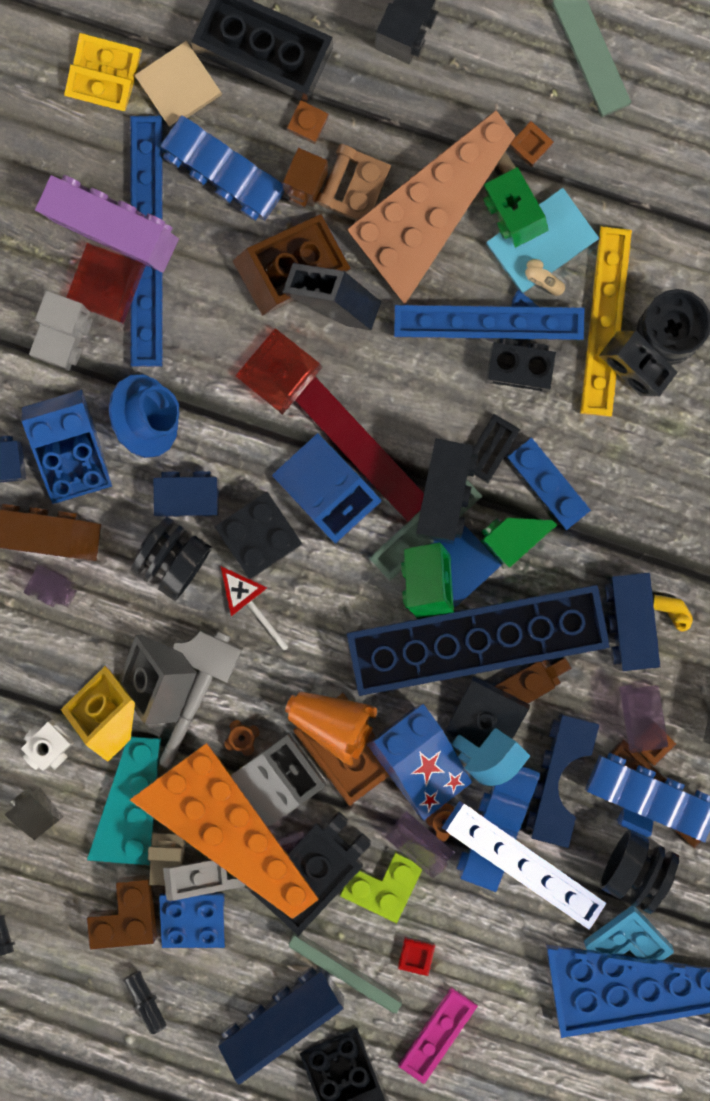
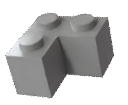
(60, 331)

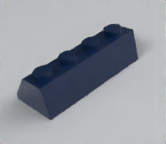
(281, 1023)

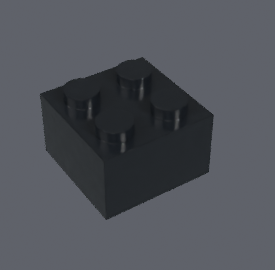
(258, 535)

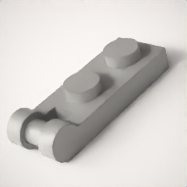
(197, 879)

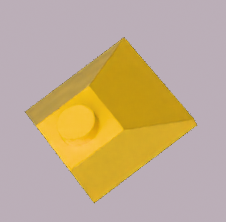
(102, 714)

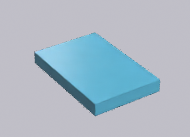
(566, 238)

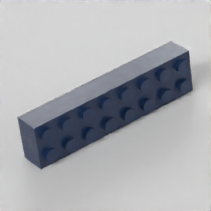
(478, 640)

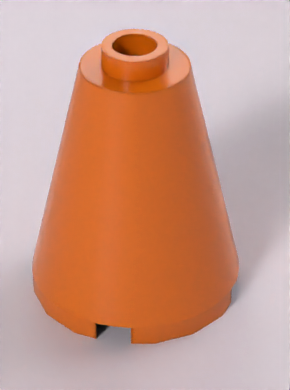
(333, 723)

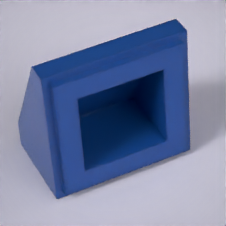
(635, 822)

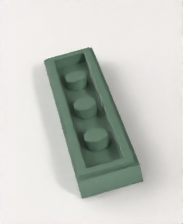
(592, 55)
(391, 554)
(345, 972)

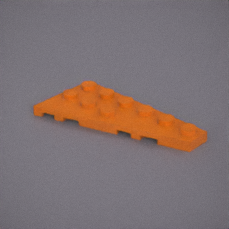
(216, 818)

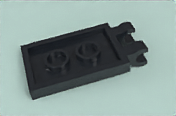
(326, 866)

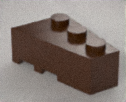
(47, 534)

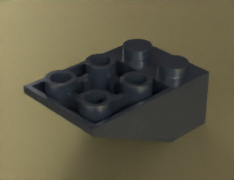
(343, 1070)

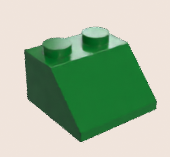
(514, 537)

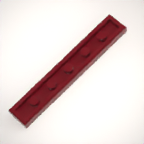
(361, 449)

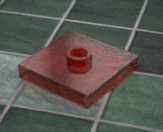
(106, 282)
(279, 371)

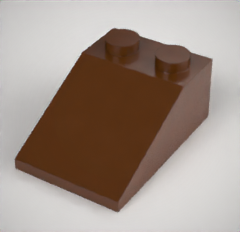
(269, 262)

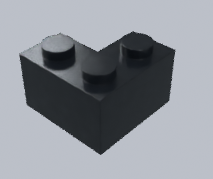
(403, 28)

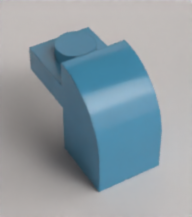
(494, 761)

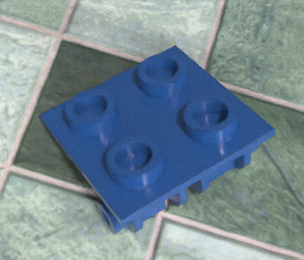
(193, 921)

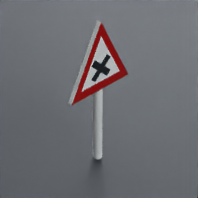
(242, 592)

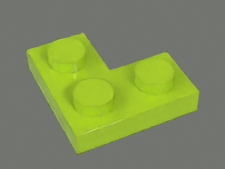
(388, 895)

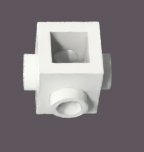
(56, 740)

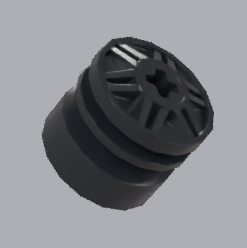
(677, 311)
(170, 558)
(645, 874)

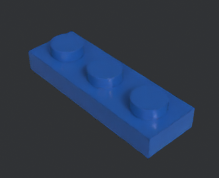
(548, 484)

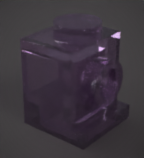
(51, 587)

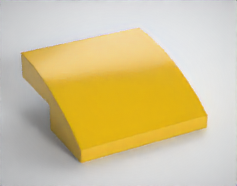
(103, 72)

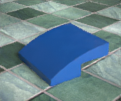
(469, 565)

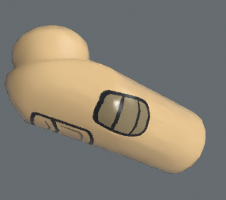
(543, 277)

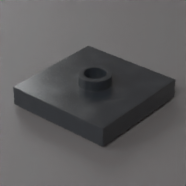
(485, 709)

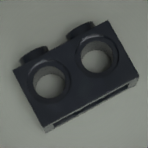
(638, 363)
(520, 375)

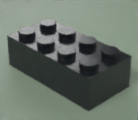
(263, 45)

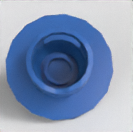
(144, 415)

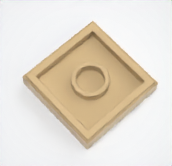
(178, 84)

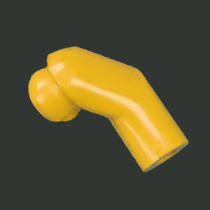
(676, 610)

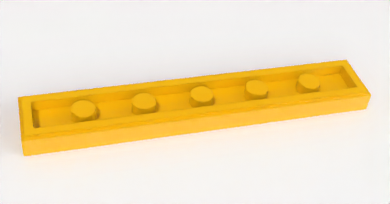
(605, 319)

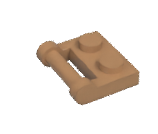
(364, 185)

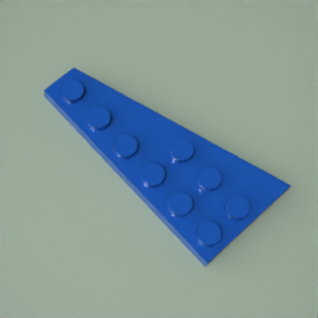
(621, 991)

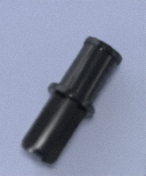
(145, 1002)

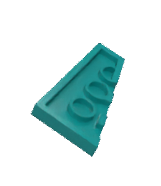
(124, 827)

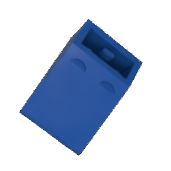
(66, 446)
(327, 488)

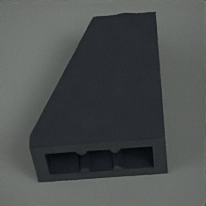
(333, 295)

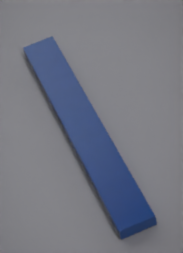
(147, 198)

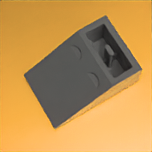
(278, 779)

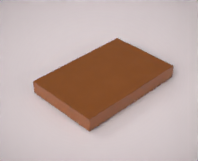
(349, 780)

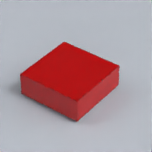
(416, 956)

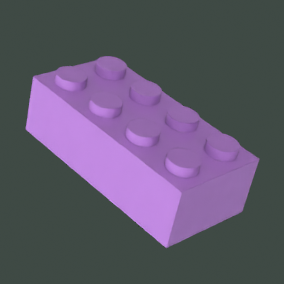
(107, 222)

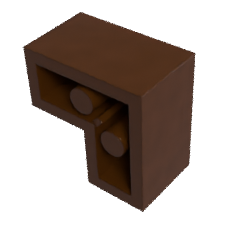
(129, 924)

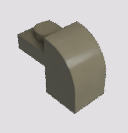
(165, 851)

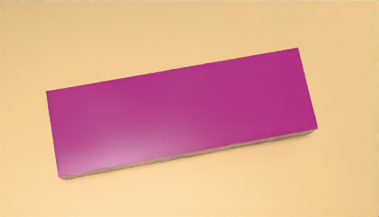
(437, 1035)

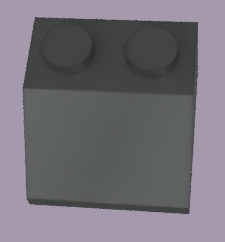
(156, 680)

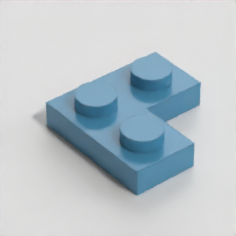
(633, 933)

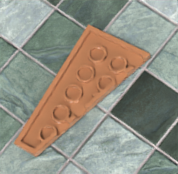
(418, 217)

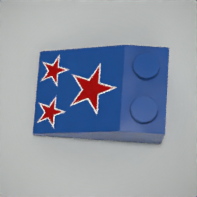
(420, 761)

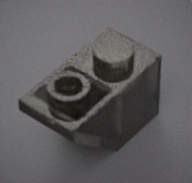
(33, 813)

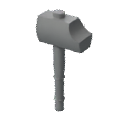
(213, 658)

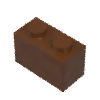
(305, 178)

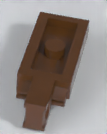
(534, 680)

